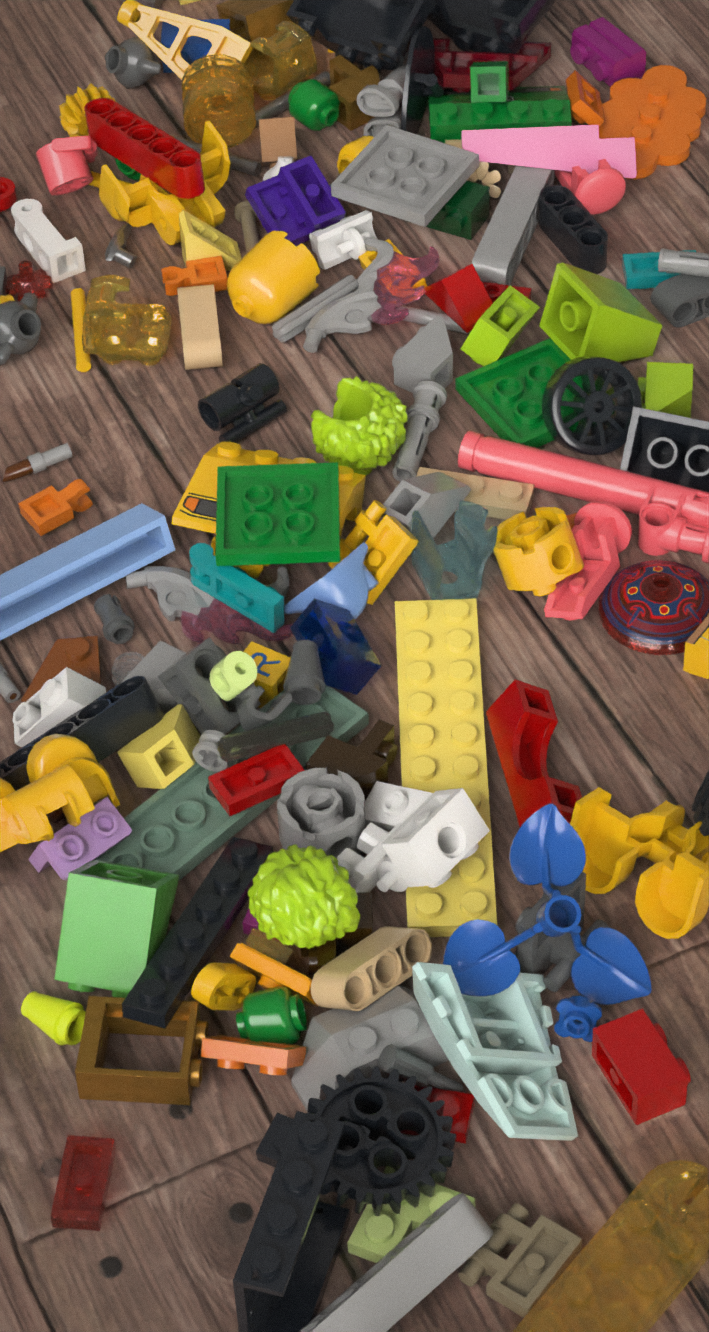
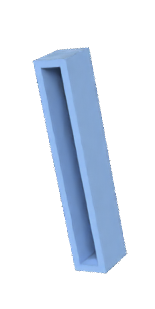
(81, 566)

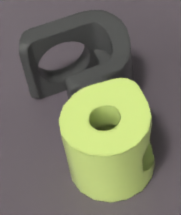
(235, 679)

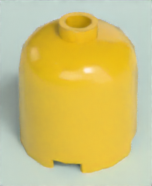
(272, 279)

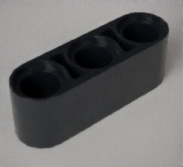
(573, 229)

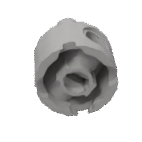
(321, 811)

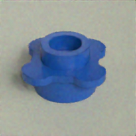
(579, 1009)

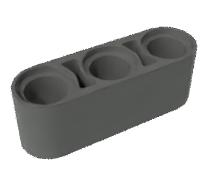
(682, 299)

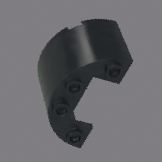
(489, 24)
(363, 29)

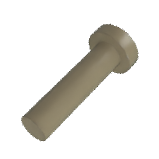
(246, 216)

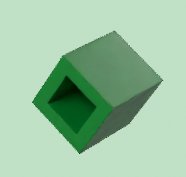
(489, 81)

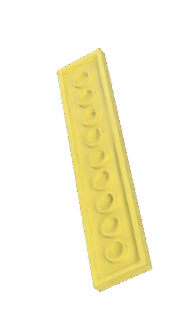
(445, 746)

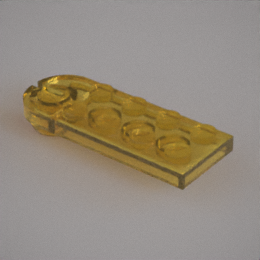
(634, 1260)

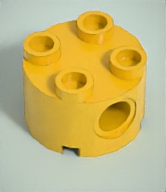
(537, 551)

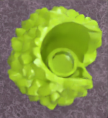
(363, 428)
(303, 897)

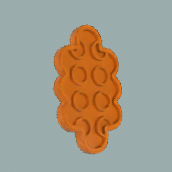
(658, 113)

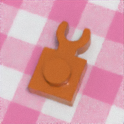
(197, 273)

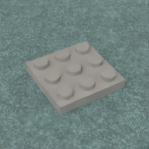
(405, 175)

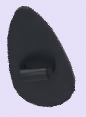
(419, 79)

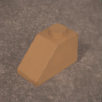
(277, 139)

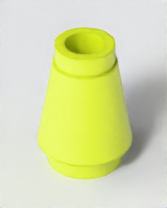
(55, 1016)

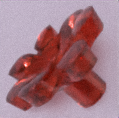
(28, 281)

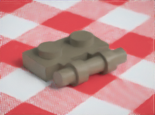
(533, 1265)

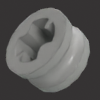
(206, 753)

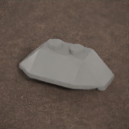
(354, 1039)

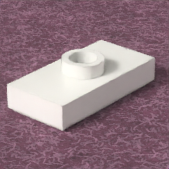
(392, 804)

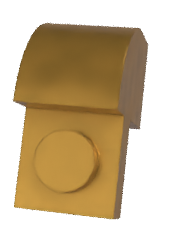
(347, 82)

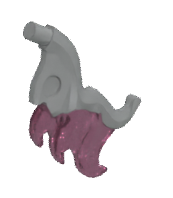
(381, 290)
(201, 611)

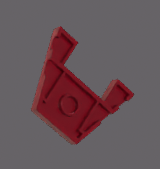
(454, 66)

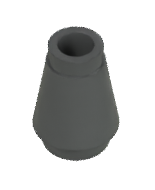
(304, 674)

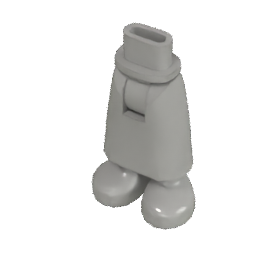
(383, 102)

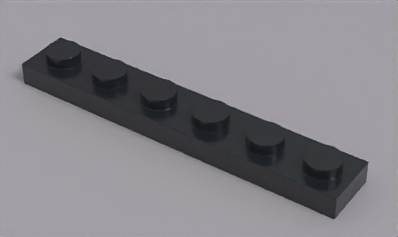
(195, 934)

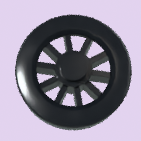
(591, 405)

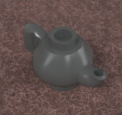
(132, 62)
(18, 326)

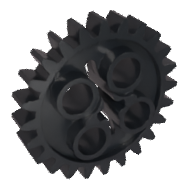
(380, 1143)

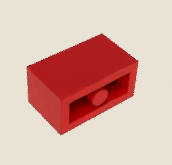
(640, 1066)

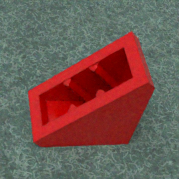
(460, 296)

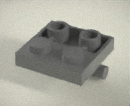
(542, 950)

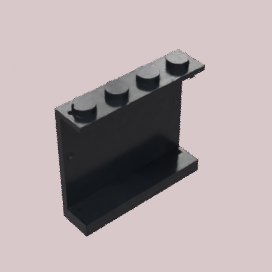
(293, 1235)

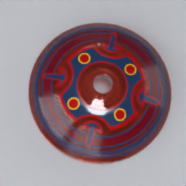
(654, 606)

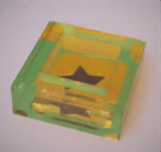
(270, 948)

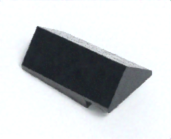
(668, 448)

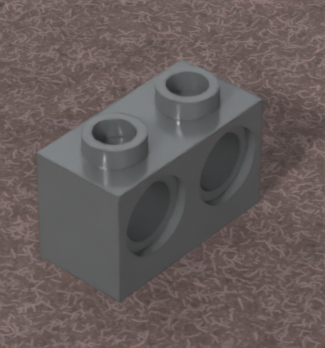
(196, 692)

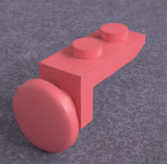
(597, 190)
(600, 535)

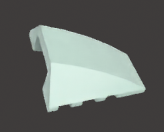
(500, 1051)

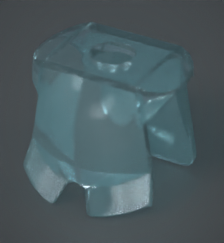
(463, 556)

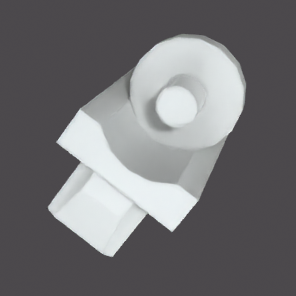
(342, 239)
(375, 867)

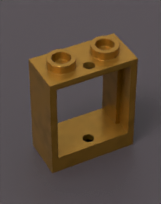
(99, 1083)

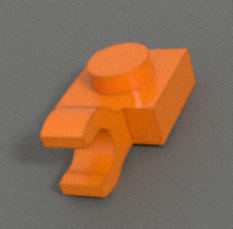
(54, 508)

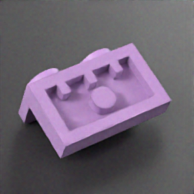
(81, 844)

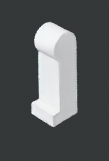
(46, 245)

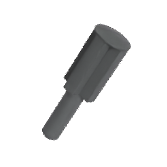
(410, 1065)

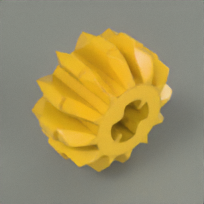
(72, 112)

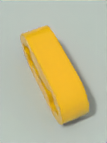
(223, 986)

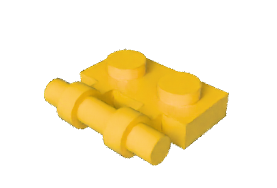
(387, 545)

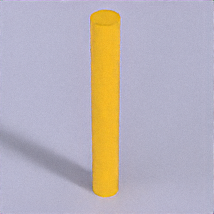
(78, 304)

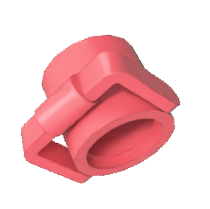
(66, 163)

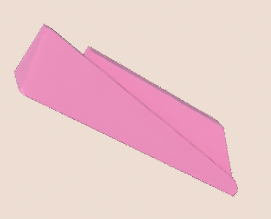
(552, 148)

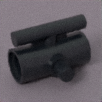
(242, 404)

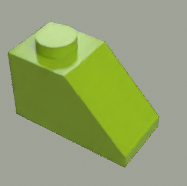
(499, 327)

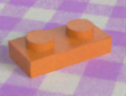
(584, 100)
(236, 1051)

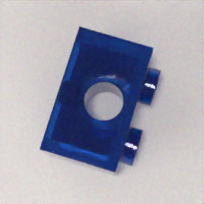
(342, 647)

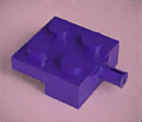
(295, 201)

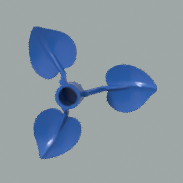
(548, 853)

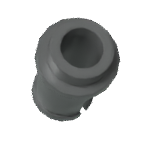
(116, 624)

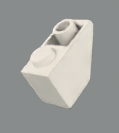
(53, 704)

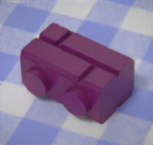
(607, 52)

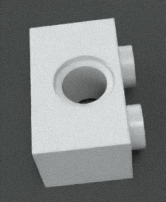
(436, 838)

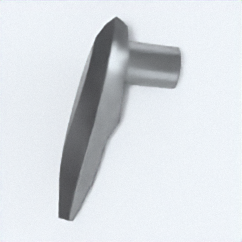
(117, 245)

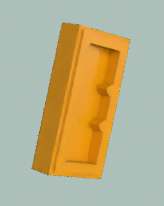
(272, 972)

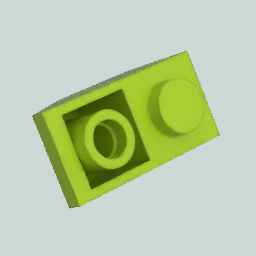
(667, 388)

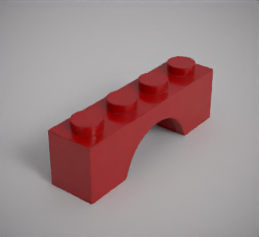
(521, 730)

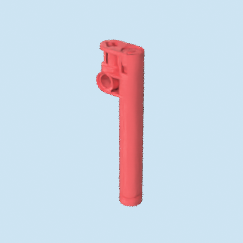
(668, 513)

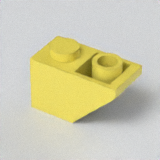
(162, 751)

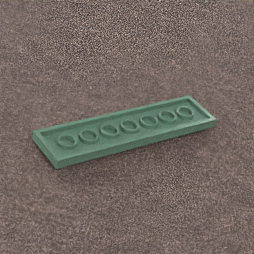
(186, 820)

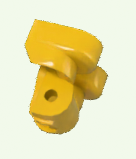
(149, 203)
(60, 775)
(669, 894)

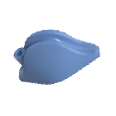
(343, 586)

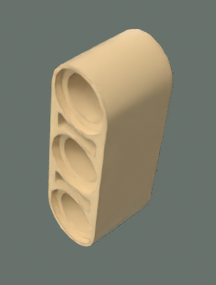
(199, 327)
(370, 968)

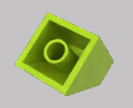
(597, 317)

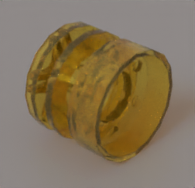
(218, 91)

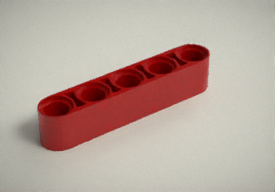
(145, 148)

